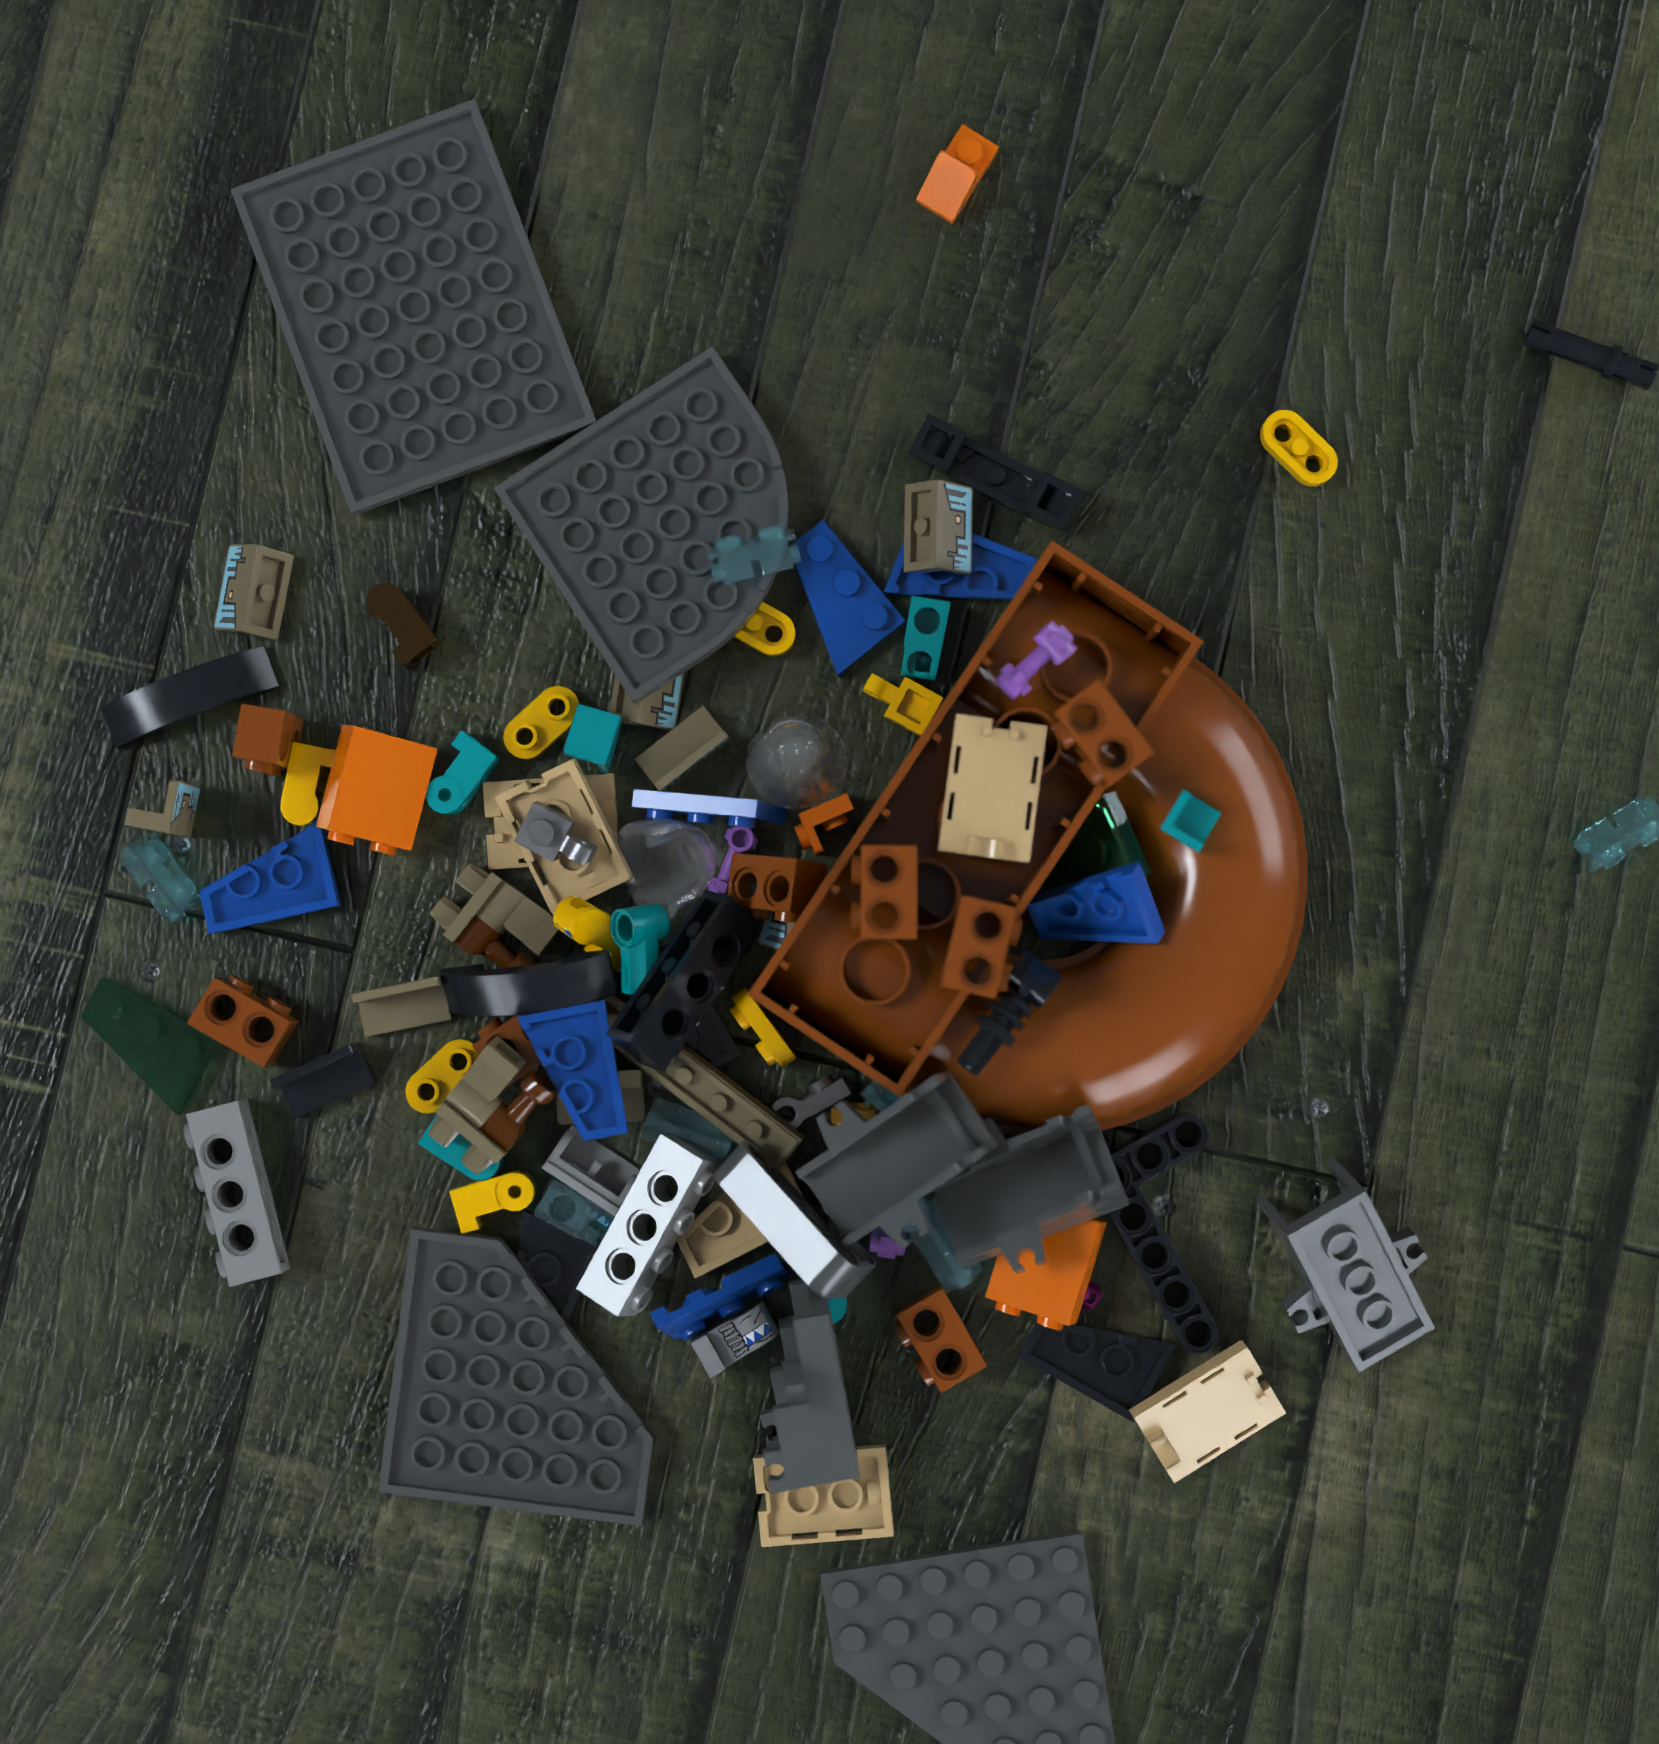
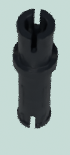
(1590, 354)

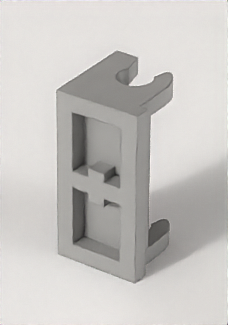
(592, 1170)

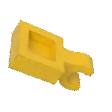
(909, 705)

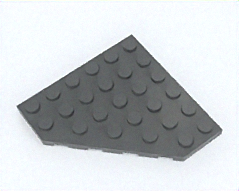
(503, 1395)
(978, 1641)

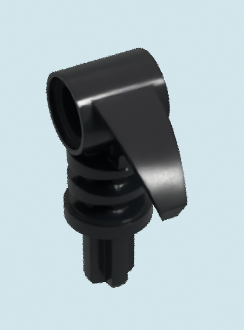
(1029, 984)

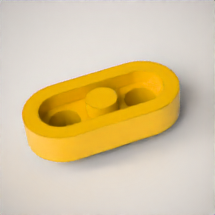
(1301, 445)
(755, 630)
(544, 725)
(772, 1044)
(440, 1074)

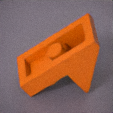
(956, 173)

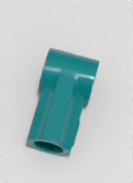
(638, 935)

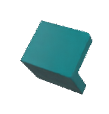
(593, 736)
(1189, 820)

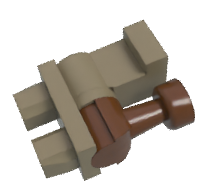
(491, 912)
(482, 1116)

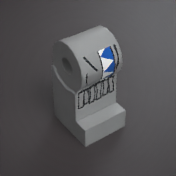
(734, 1338)

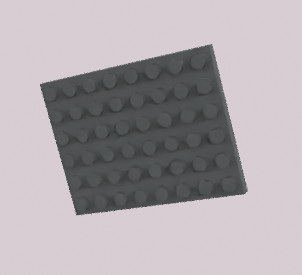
(413, 307)

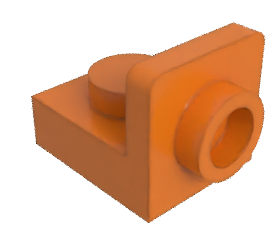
(828, 814)

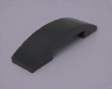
(994, 474)
(189, 695)
(529, 988)

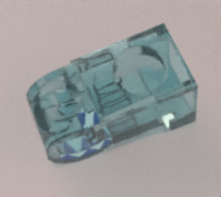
(572, 1212)

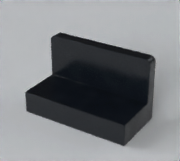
(325, 1079)

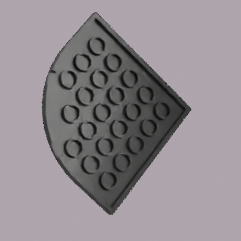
(637, 505)

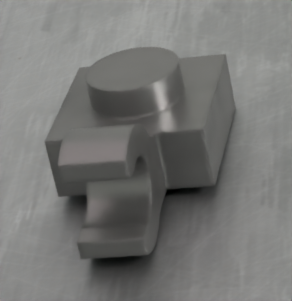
(550, 833)
(823, 1094)

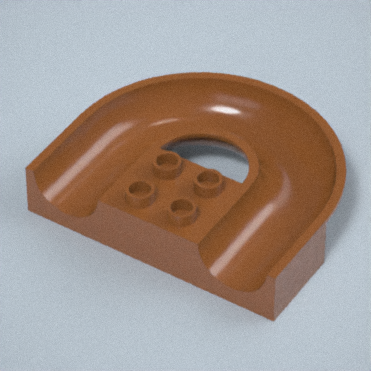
(1127, 1019)

